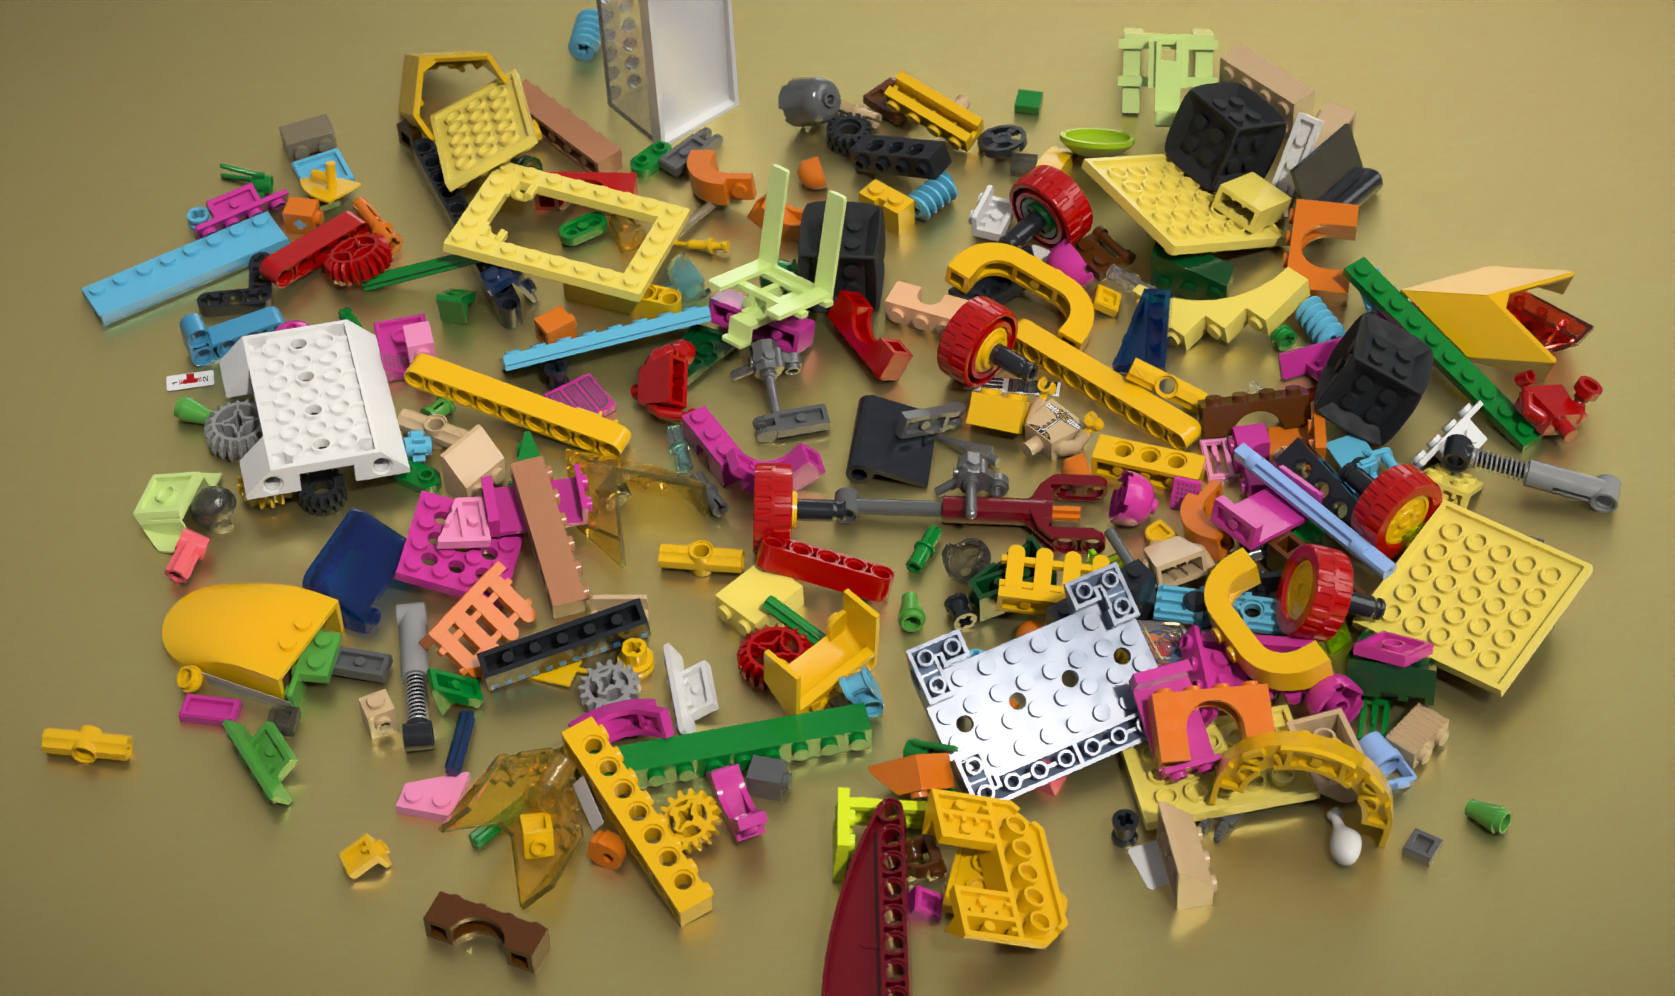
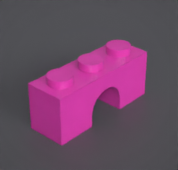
(708, 436)
(1258, 440)

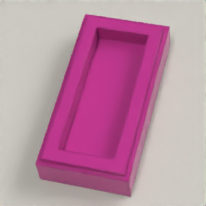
(209, 710)

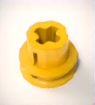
(638, 656)

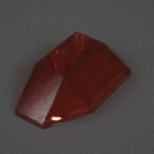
(1548, 323)

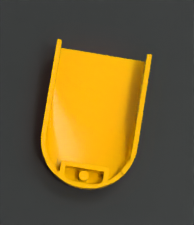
(247, 631)

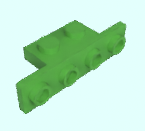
(314, 664)
(266, 756)

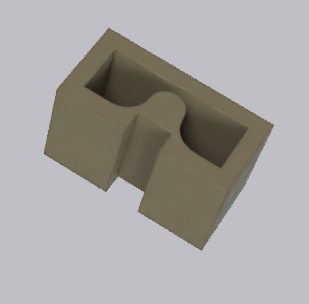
(308, 137)

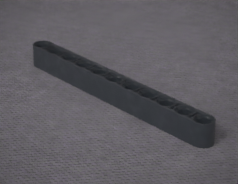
(452, 206)

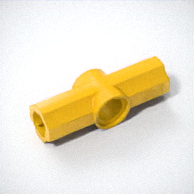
(1150, 378)
(701, 558)
(87, 744)

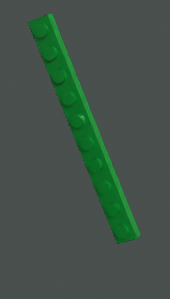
(1447, 357)

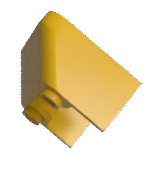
(848, 646)

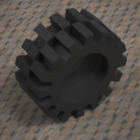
(846, 125)
(322, 502)

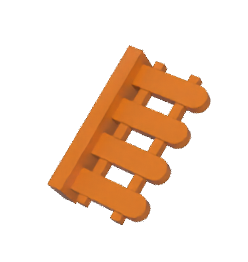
(491, 615)

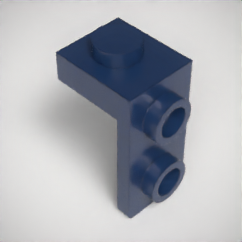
(498, 278)

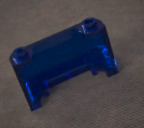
(357, 568)

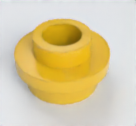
(189, 678)

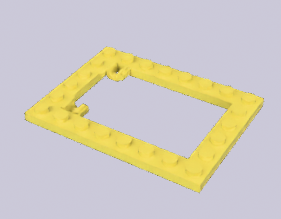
(474, 238)

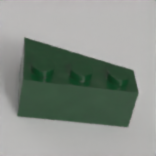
(1191, 274)
(984, 585)
(1385, 679)

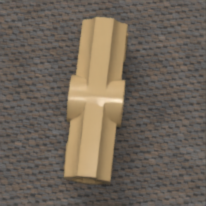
(435, 425)

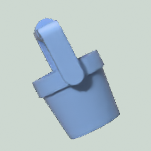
(1387, 759)

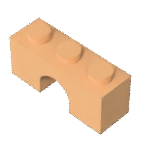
(906, 307)

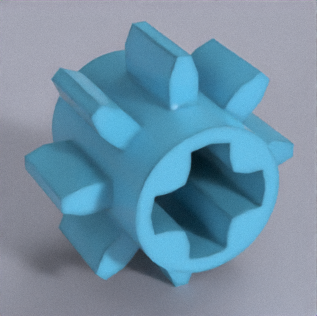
(417, 446)

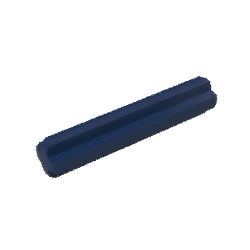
(459, 743)

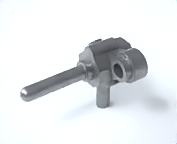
(766, 364)
(972, 477)

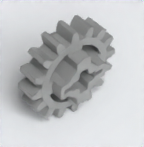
(608, 685)

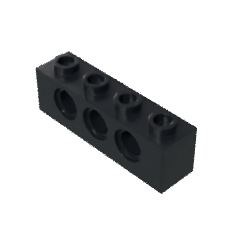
(900, 156)
(1301, 454)

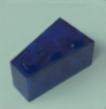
(1148, 332)

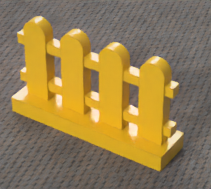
(1037, 596)

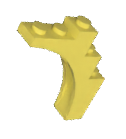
(1224, 318)

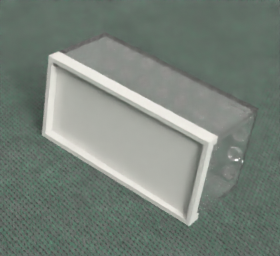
(668, 63)

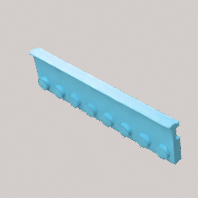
(183, 268)
(613, 335)

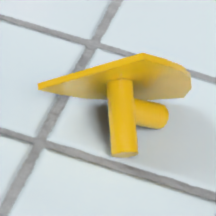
(326, 186)

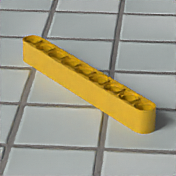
(1106, 386)
(517, 406)

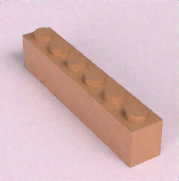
(570, 134)
(548, 537)

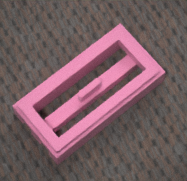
(1219, 476)

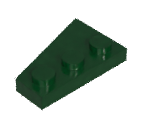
(708, 349)

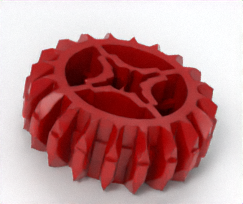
(358, 259)
(779, 640)

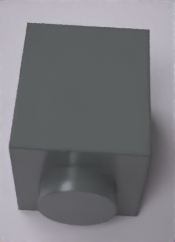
(768, 778)

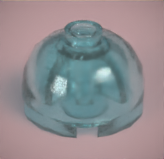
(685, 278)

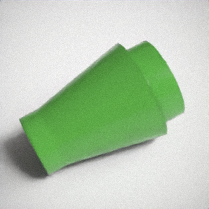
(191, 411)
(911, 614)
(1491, 816)

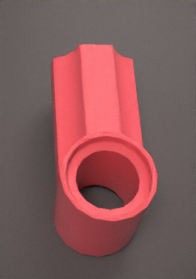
(189, 550)

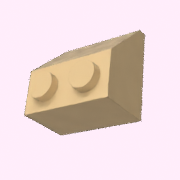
(470, 460)

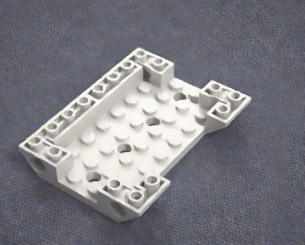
(344, 388)

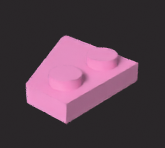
(465, 525)
(433, 797)

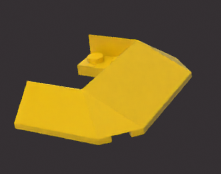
(1021, 886)

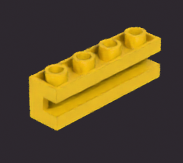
(934, 111)

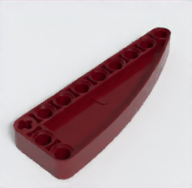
(860, 934)

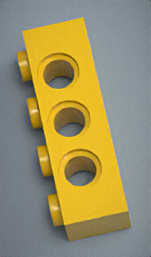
(1153, 462)

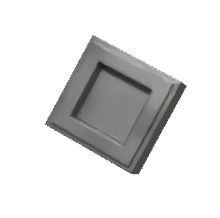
(1422, 847)

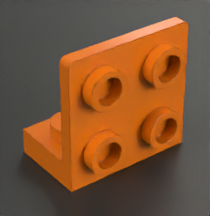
(1314, 434)

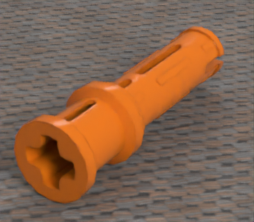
(376, 223)

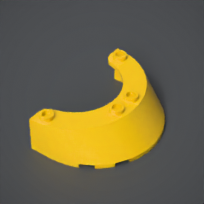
(1313, 754)

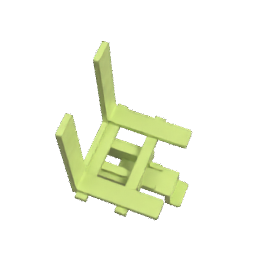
(1164, 75)
(769, 302)

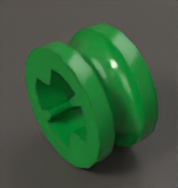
(1284, 337)

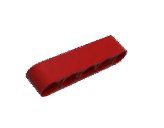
(309, 250)
(825, 568)

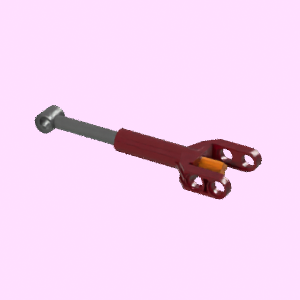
(1032, 512)

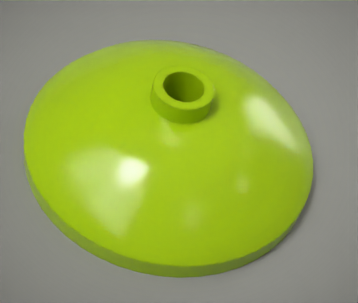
(1097, 142)

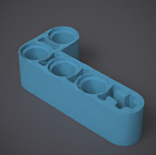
(212, 343)

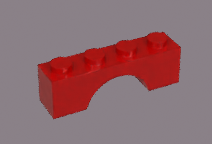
(618, 181)
(852, 318)

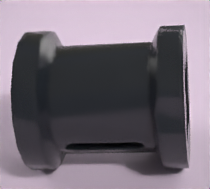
(556, 373)
(958, 608)
(1124, 831)

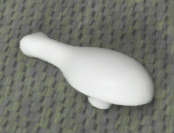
(1344, 841)

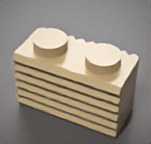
(1419, 734)

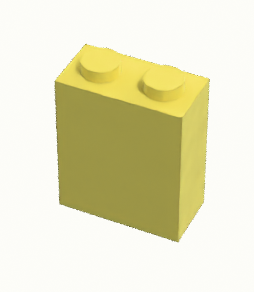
(1251, 202)
(743, 598)

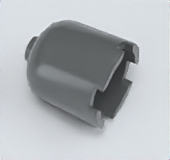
(809, 101)

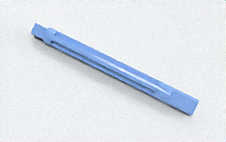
(1315, 511)

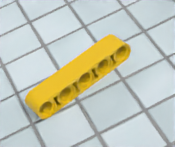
(654, 301)

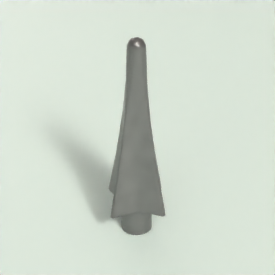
(964, 446)

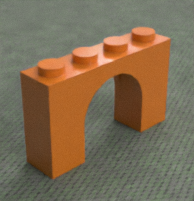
(1314, 221)
(1169, 711)

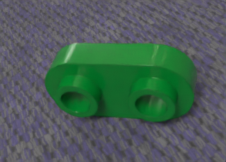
(646, 161)
(583, 228)
(419, 478)

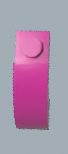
(805, 462)
(631, 719)
(733, 799)

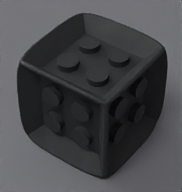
(1224, 134)
(860, 253)
(1373, 379)

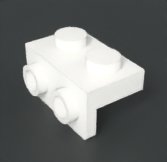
(991, 216)

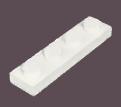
(1299, 146)

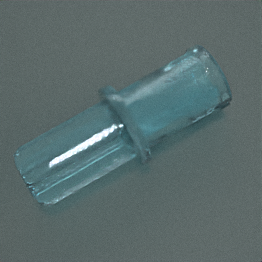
(679, 449)

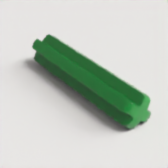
(792, 619)

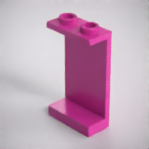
(505, 514)
(1262, 514)
(1175, 677)

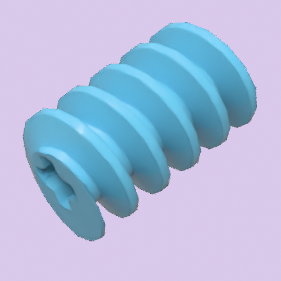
(585, 35)
(933, 196)
(1318, 320)

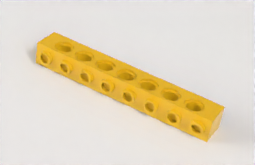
(684, 904)

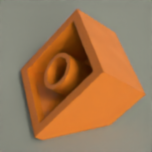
(915, 774)

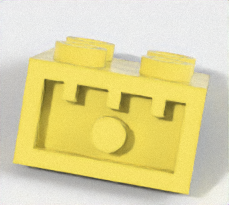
(1454, 486)

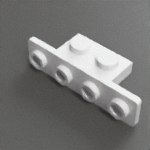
(1462, 425)
(691, 690)

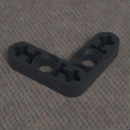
(253, 294)

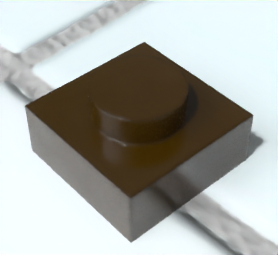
(408, 134)

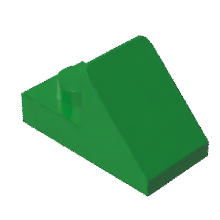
(454, 305)
(455, 688)

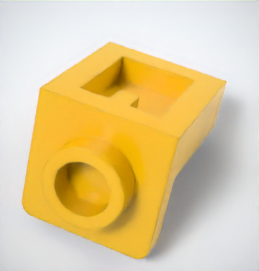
(537, 835)
(364, 855)

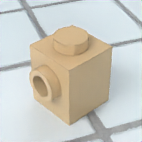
(378, 714)

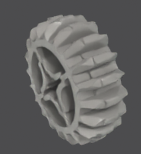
(233, 429)

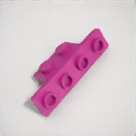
(237, 207)
(1306, 360)
(1208, 667)

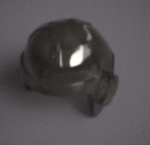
(213, 509)
(965, 559)

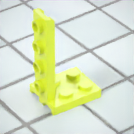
(858, 811)

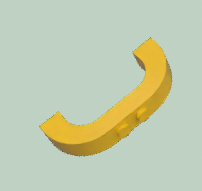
(1032, 274)
(1281, 671)

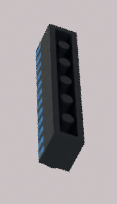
(563, 644)

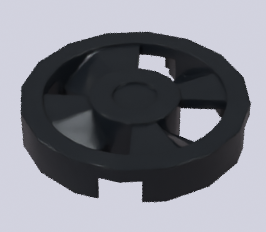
(998, 141)

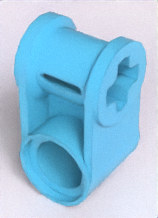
(863, 688)

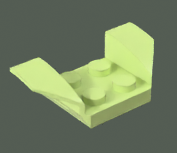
(166, 503)

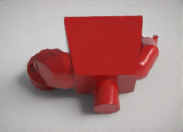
(664, 380)
(1551, 407)

